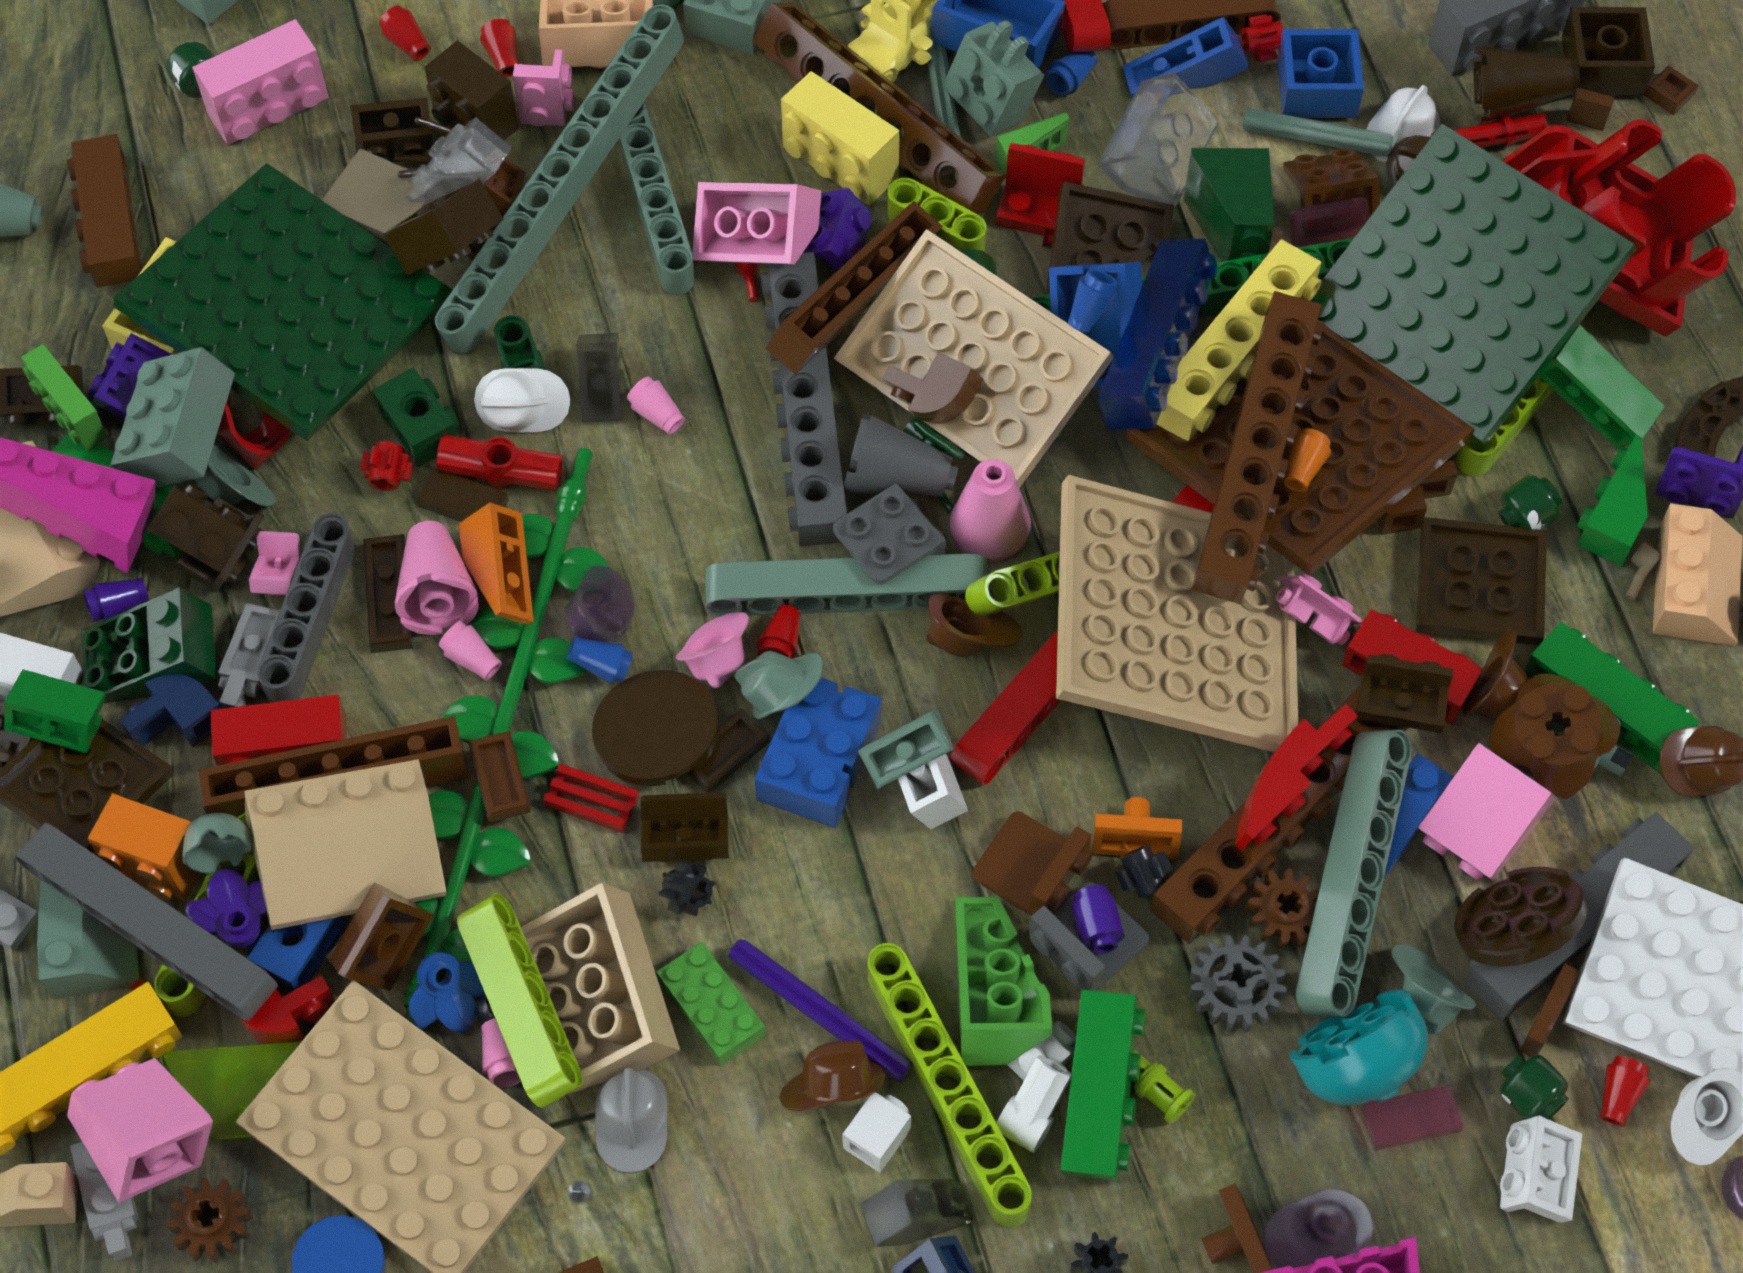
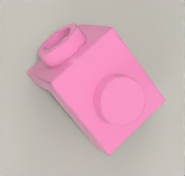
(276, 562)

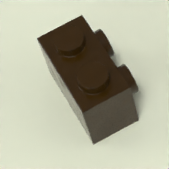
(391, 128)

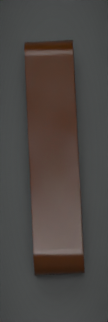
(1163, 21)

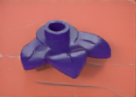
(228, 903)

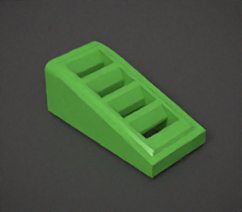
(1043, 135)

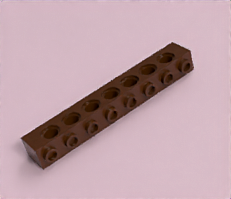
(977, 176)
(1217, 571)
(1192, 915)

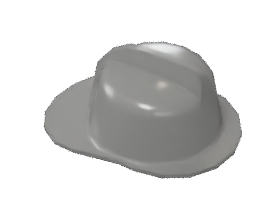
(631, 1120)

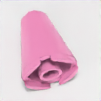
(991, 513)
(433, 582)

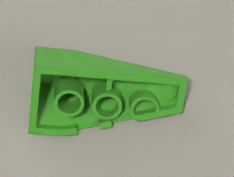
(998, 992)

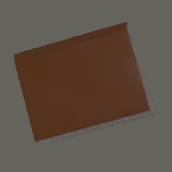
(380, 938)

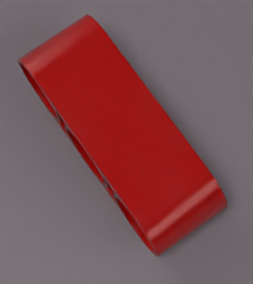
(1086, 26)

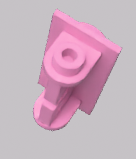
(1306, 596)

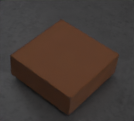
(1671, 90)
(1590, 109)

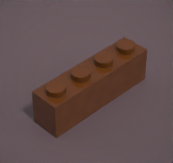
(105, 210)

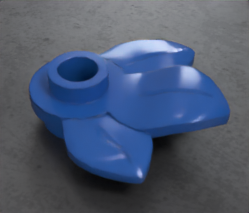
(447, 1000)

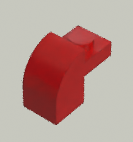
(281, 1016)

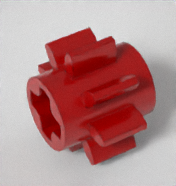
(1262, 38)
(386, 466)

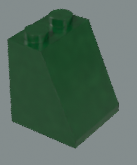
(1232, 199)

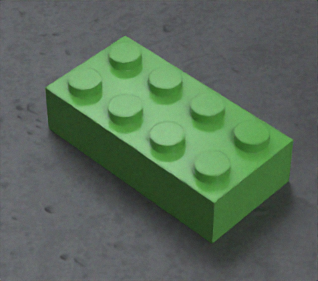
(63, 398)
(711, 1003)

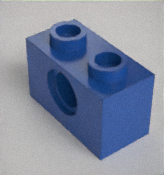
(298, 963)

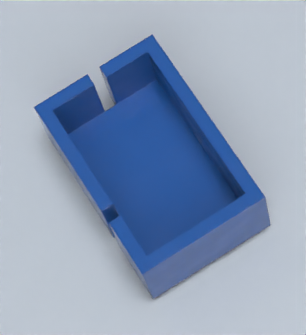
(1033, 19)
(1113, 321)
(812, 749)

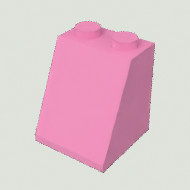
(1485, 814)
(140, 1127)

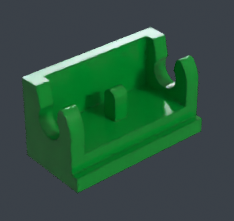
(53, 710)

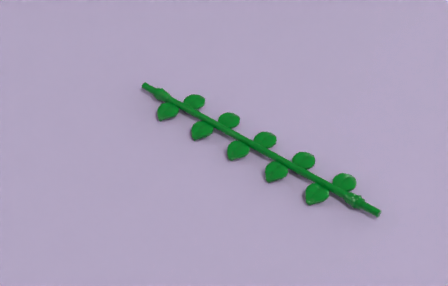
(498, 850)

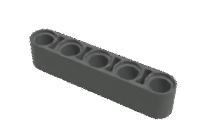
(303, 592)

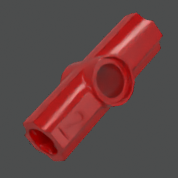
(478, 458)

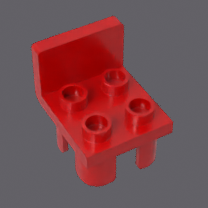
(1648, 211)

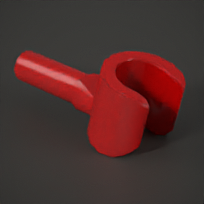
(749, 272)

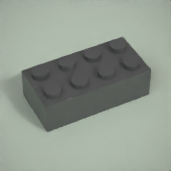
(1492, 23)

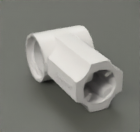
(1029, 1113)

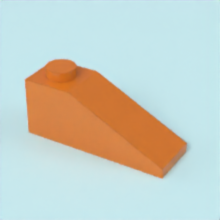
(497, 560)

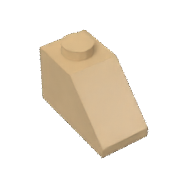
(38, 1195)

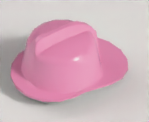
(716, 648)

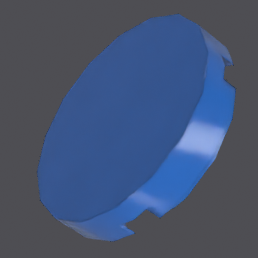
(339, 1246)

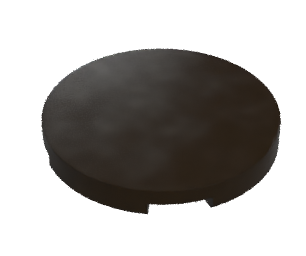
(655, 727)
(1521, 917)

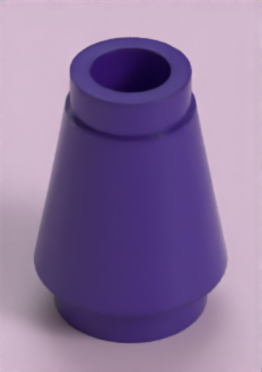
(114, 597)

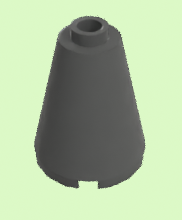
(891, 456)

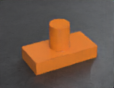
(1135, 829)

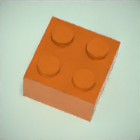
(144, 847)

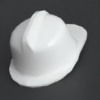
(1405, 115)
(522, 400)
(1708, 1116)

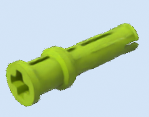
(1161, 1089)

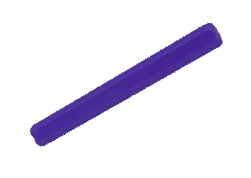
(818, 1008)

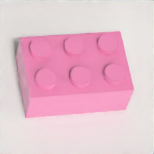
(261, 82)

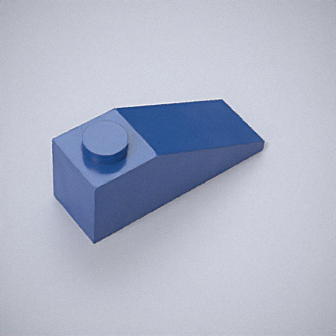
(1197, 58)
(1422, 789)

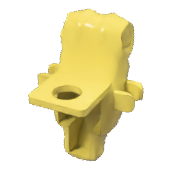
(895, 35)

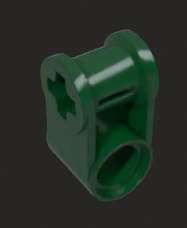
(519, 353)

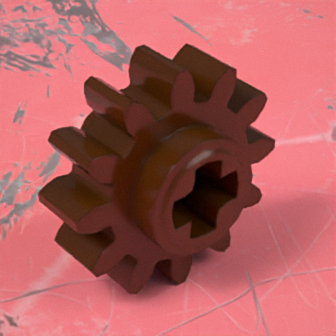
(1270, 898)
(195, 1212)

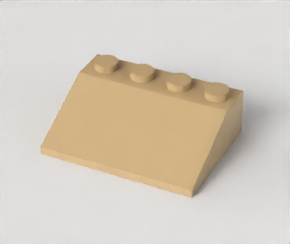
(39, 566)
(338, 834)
(602, 983)

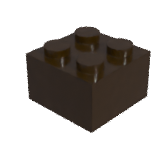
(1610, 49)
(468, 88)
(444, 228)

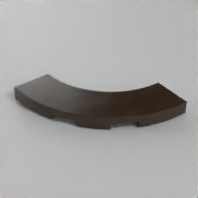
(1711, 417)

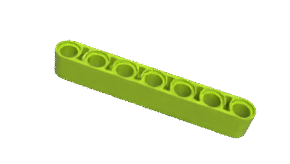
(952, 1103)

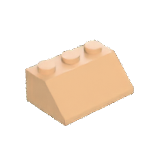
(587, 29)
(1697, 576)

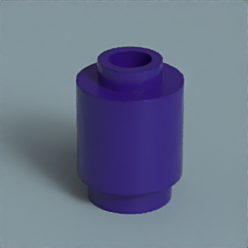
(1097, 919)

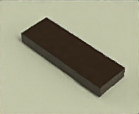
(382, 571)

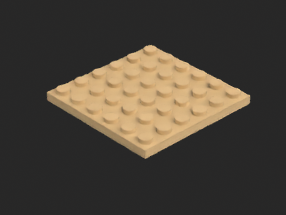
(1150, 644)

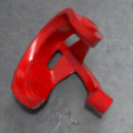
(250, 445)

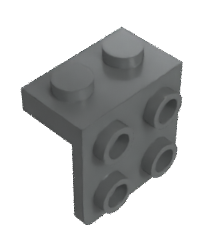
(888, 534)
(1058, 938)

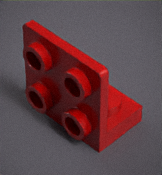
(1033, 187)

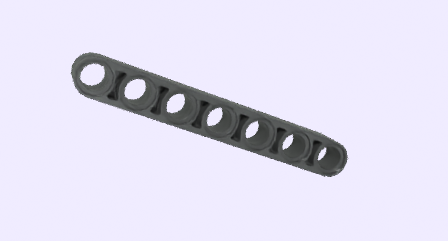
(147, 922)

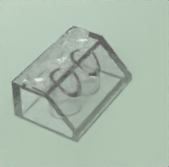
(1156, 138)

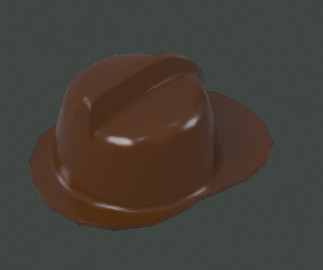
(964, 632)
(1499, 680)
(1702, 760)
(832, 1075)

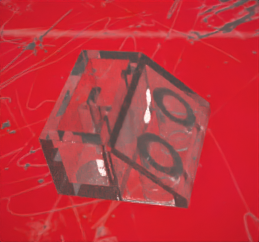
(457, 160)

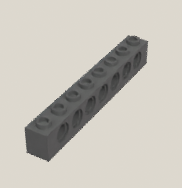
(811, 519)

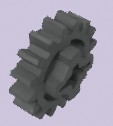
(1224, 997)

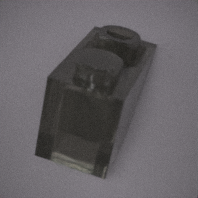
(915, 1210)

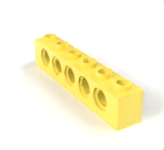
(1233, 340)

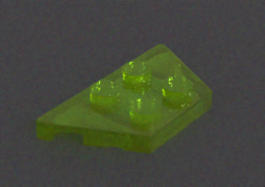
(227, 1079)

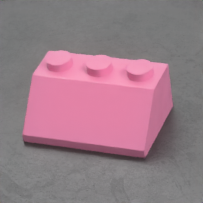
(754, 222)

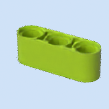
(956, 220)
(1009, 585)

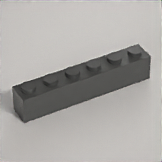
(1647, 843)

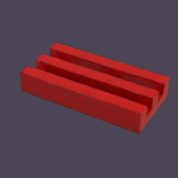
(596, 783)

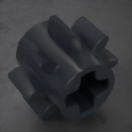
(1143, 870)
(687, 888)
(1095, 1250)

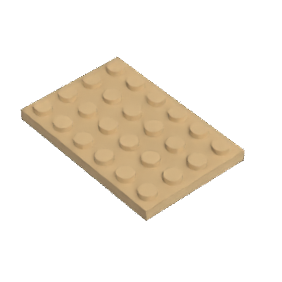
(1029, 357)
(401, 1132)

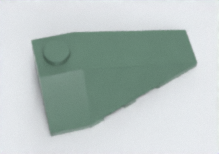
(80, 951)

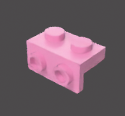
(544, 92)

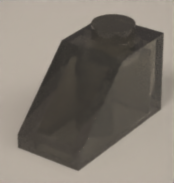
(599, 377)

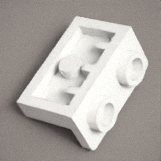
(1541, 1168)

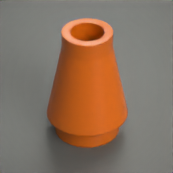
(1306, 458)

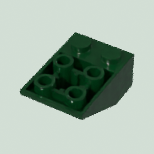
(149, 641)

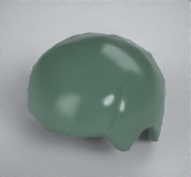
(214, 840)

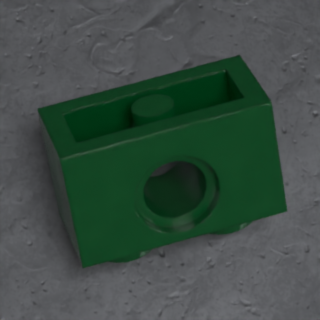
(402, 400)

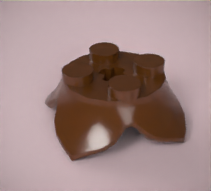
(1557, 762)

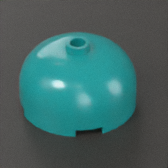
(1365, 1052)

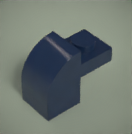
(175, 702)

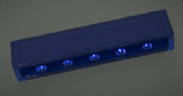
(1157, 334)

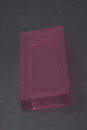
(1327, 222)
(1412, 1117)

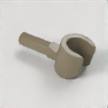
(1646, 559)

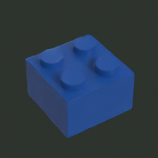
(1320, 73)

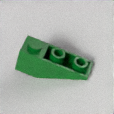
(1621, 509)

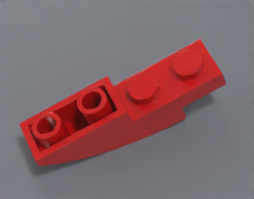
(1286, 773)

